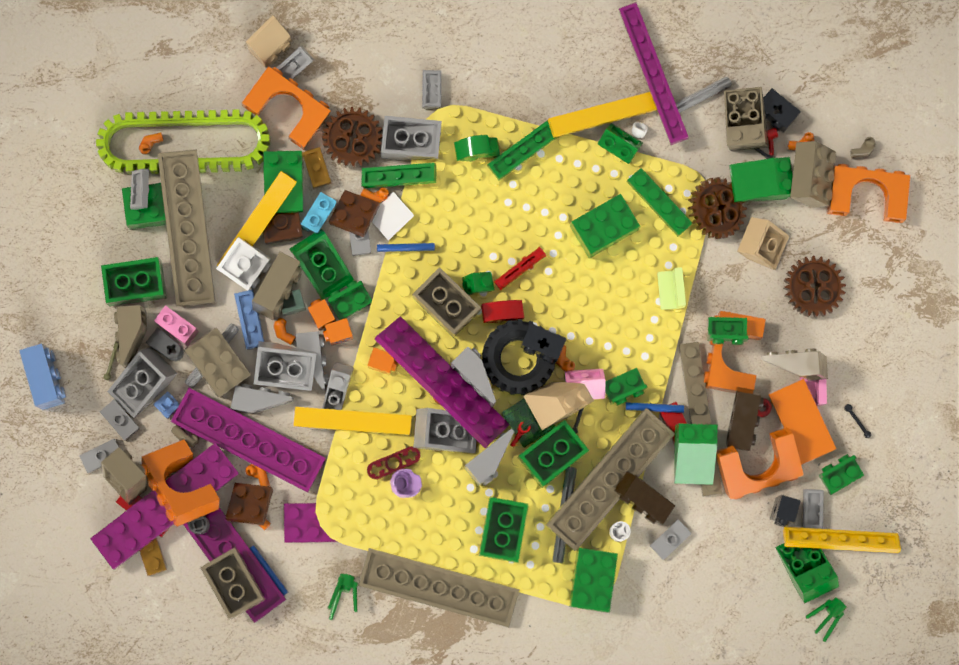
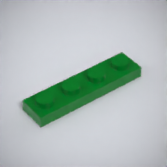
(521, 151)
(399, 175)
(659, 202)

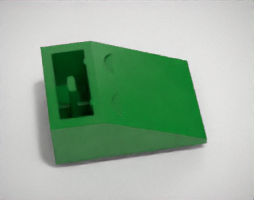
(808, 571)

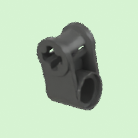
(163, 344)

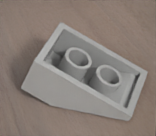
(410, 138)
(284, 366)
(472, 370)
(142, 381)
(442, 432)
(485, 464)

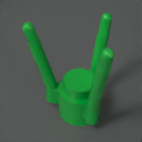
(344, 584)
(834, 609)

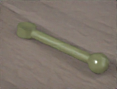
(107, 376)

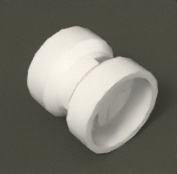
(619, 531)

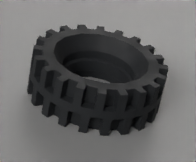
(497, 373)

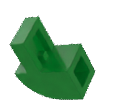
(476, 147)

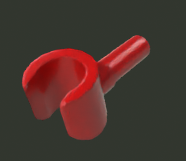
(771, 134)
(519, 434)

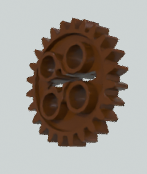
(336, 134)
(702, 211)
(831, 286)

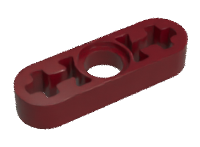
(395, 455)

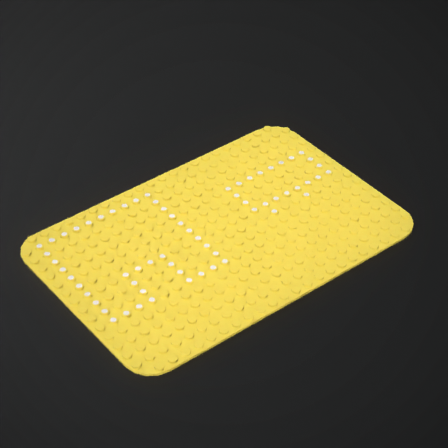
(598, 303)

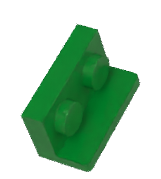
(620, 143)
(349, 300)
(624, 386)
(841, 474)

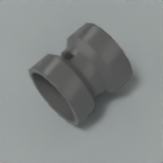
(202, 525)

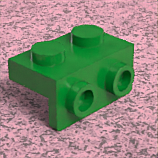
(727, 329)

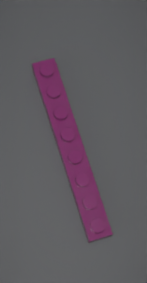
(653, 73)

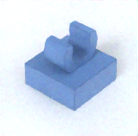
(167, 405)

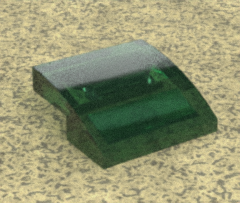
(521, 412)

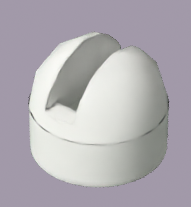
(639, 129)

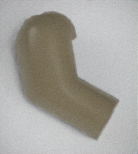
(865, 150)
(181, 434)

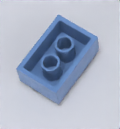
(43, 376)

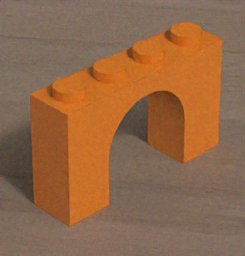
(274, 84)
(894, 186)
(719, 374)
(784, 468)
(179, 506)

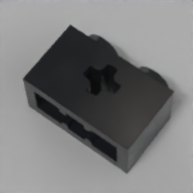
(787, 113)
(553, 341)
(785, 510)

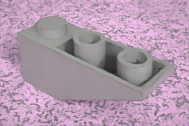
(314, 342)
(337, 386)
(253, 401)

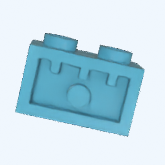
(318, 213)

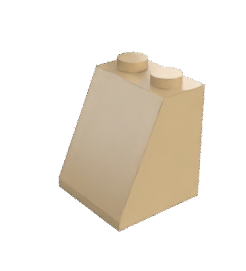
(557, 402)

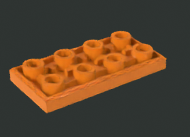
(801, 416)

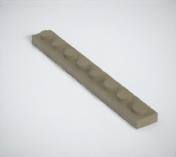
(698, 400)

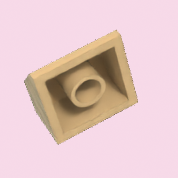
(269, 42)
(763, 243)

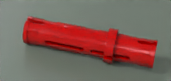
(521, 267)

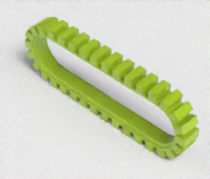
(154, 121)

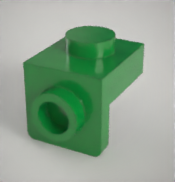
(478, 283)

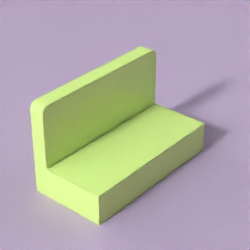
(671, 289)

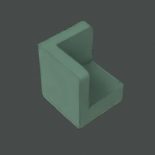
(294, 304)

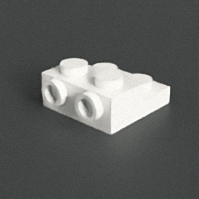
(244, 264)

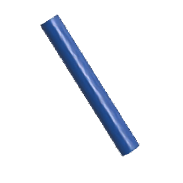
(406, 247)
(655, 407)
(268, 569)

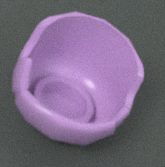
(405, 483)

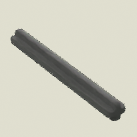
(568, 489)

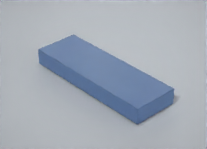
(249, 319)

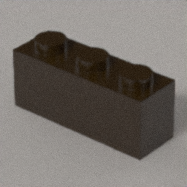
(744, 418)
(644, 498)

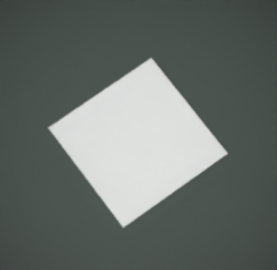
(391, 216)

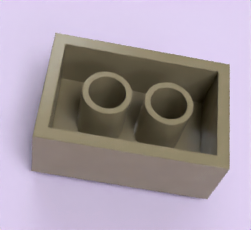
(813, 174)
(277, 286)
(446, 302)
(217, 362)
(124, 475)
(232, 583)

